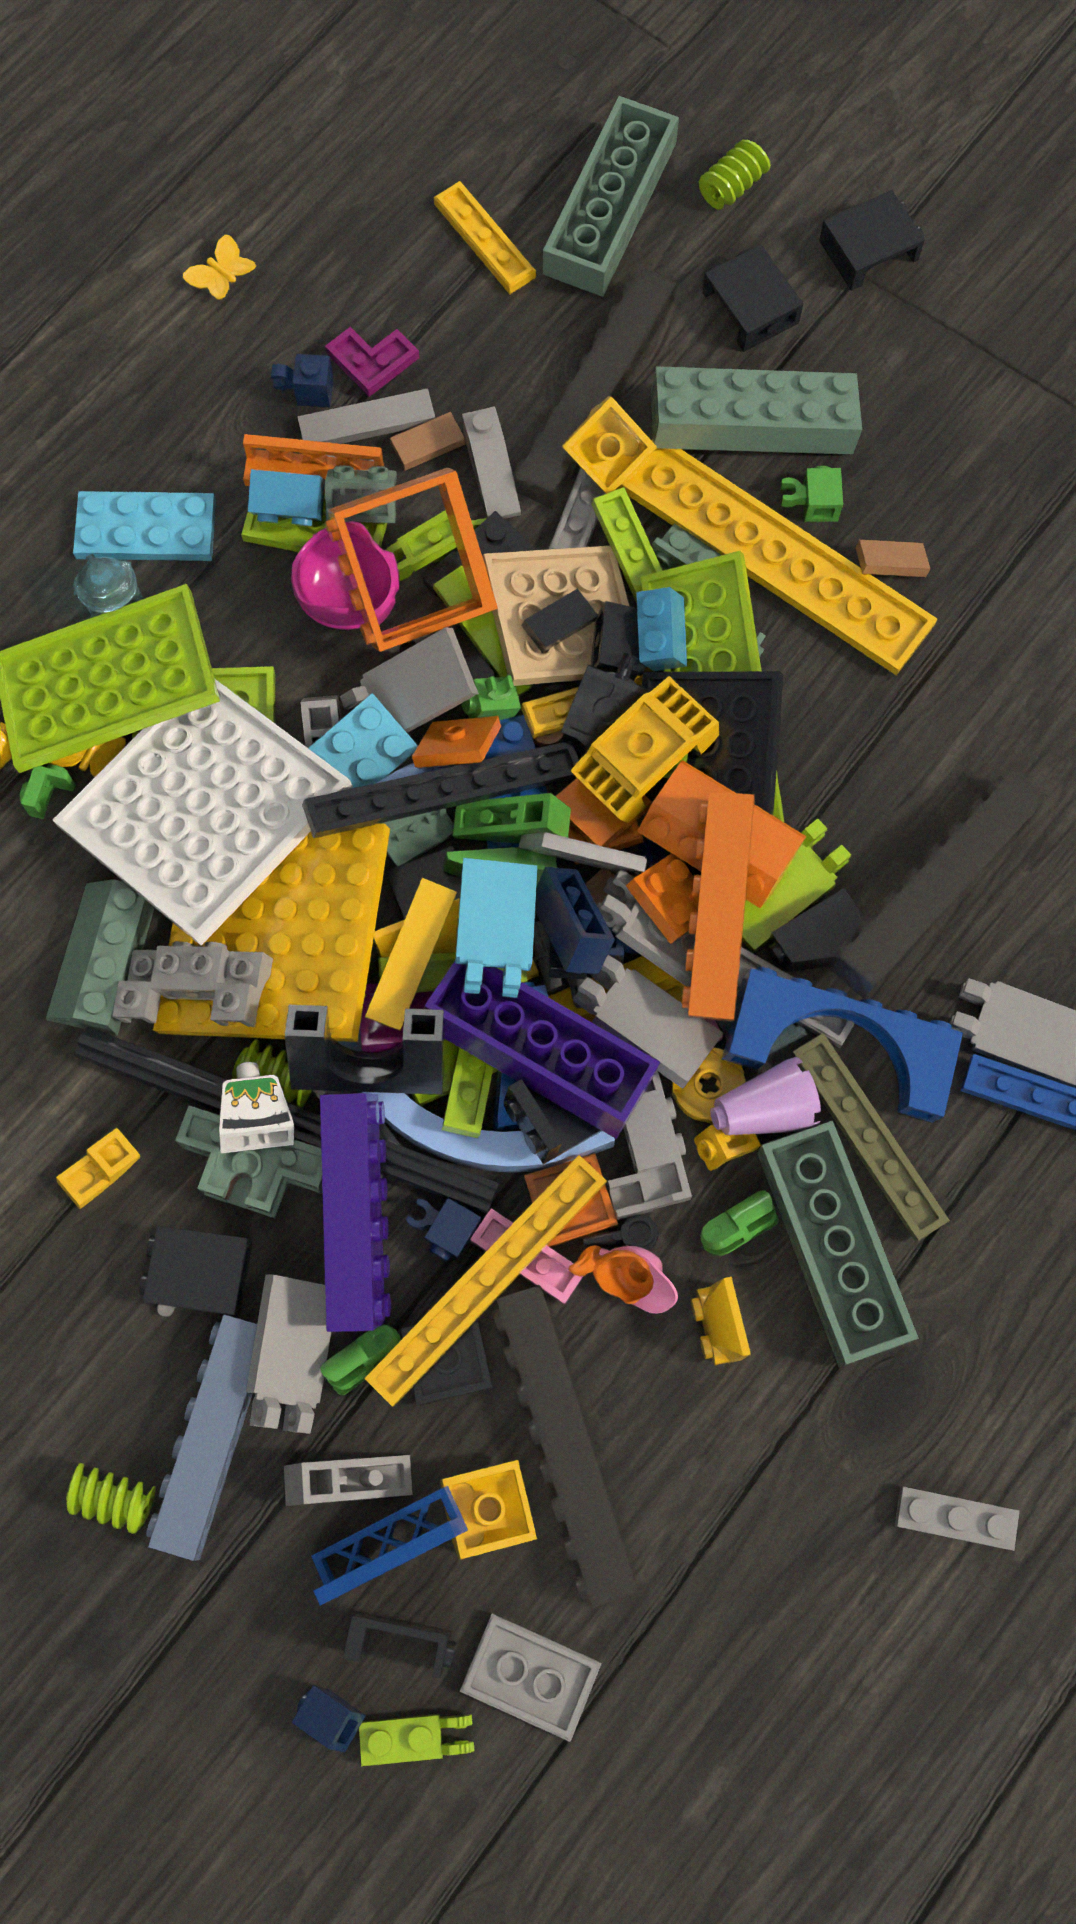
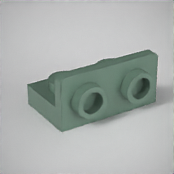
(346, 485)
(680, 549)

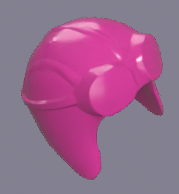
(324, 589)

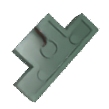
(248, 1177)

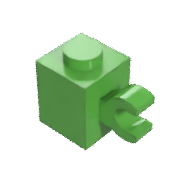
(819, 494)
(495, 698)

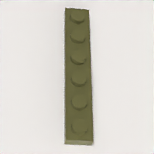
(871, 1138)

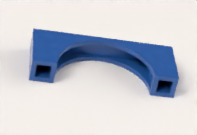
(919, 1049)

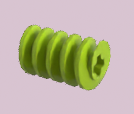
(734, 174)
(272, 1066)
(108, 1500)

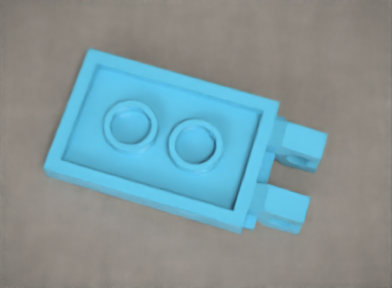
(496, 921)

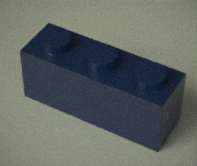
(572, 920)

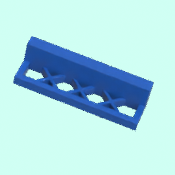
(387, 1561)

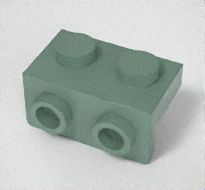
(417, 835)

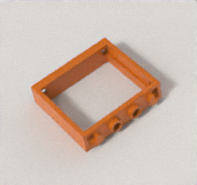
(466, 542)

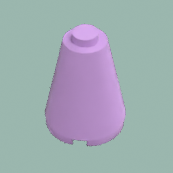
(769, 1103)

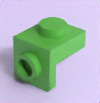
(38, 791)

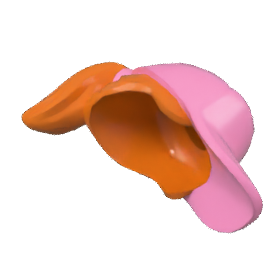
(630, 1275)

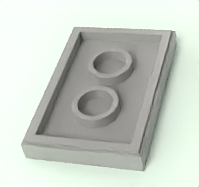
(582, 852)
(531, 1677)

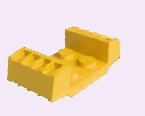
(644, 747)

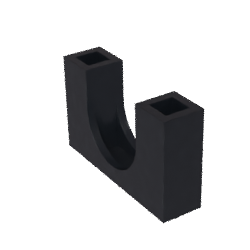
(326, 1065)

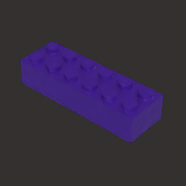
(545, 1047)
(354, 1212)

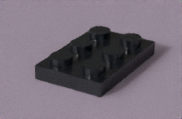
(493, 536)

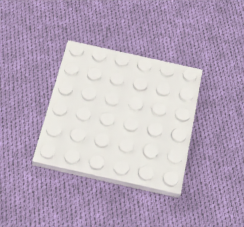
(200, 810)

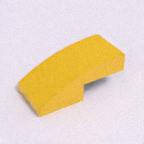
(98, 1169)

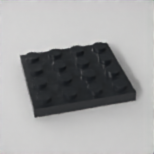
(749, 728)

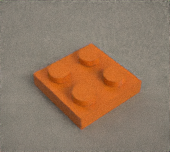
(666, 896)

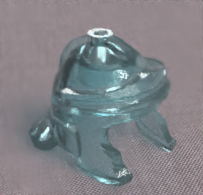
(106, 584)

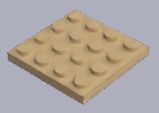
(535, 579)

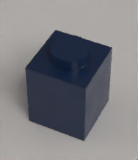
(328, 1718)

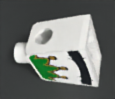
(254, 1112)

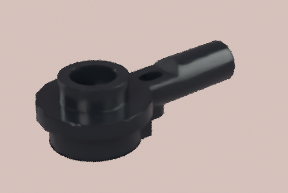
(636, 1231)

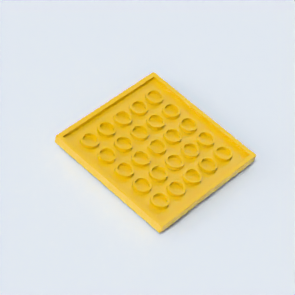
(316, 925)

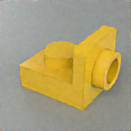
(717, 1148)

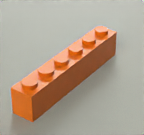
(720, 906)

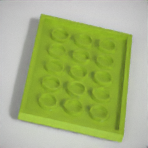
(105, 678)

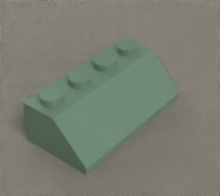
(99, 955)

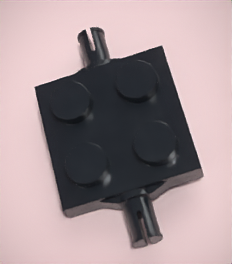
(601, 701)

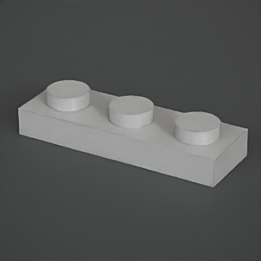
(957, 1518)

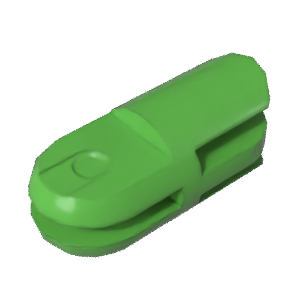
(739, 1224)
(359, 1358)

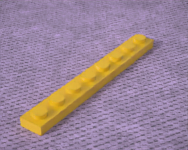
(485, 1281)

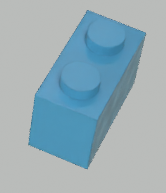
(286, 496)
(661, 629)

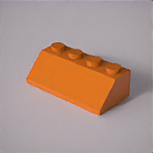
(676, 827)

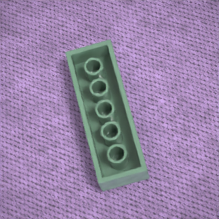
(610, 196)
(755, 410)
(836, 1244)

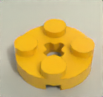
(697, 1103)

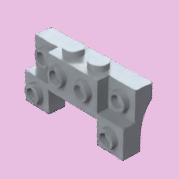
(194, 973)
(655, 1158)

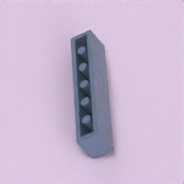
(208, 1443)

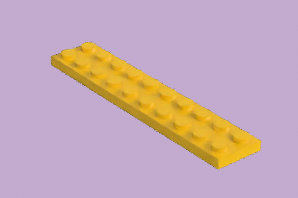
(781, 556)

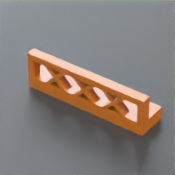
(312, 457)

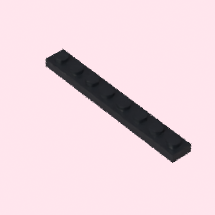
(439, 789)

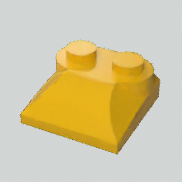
(608, 445)
(722, 1323)
(492, 1509)

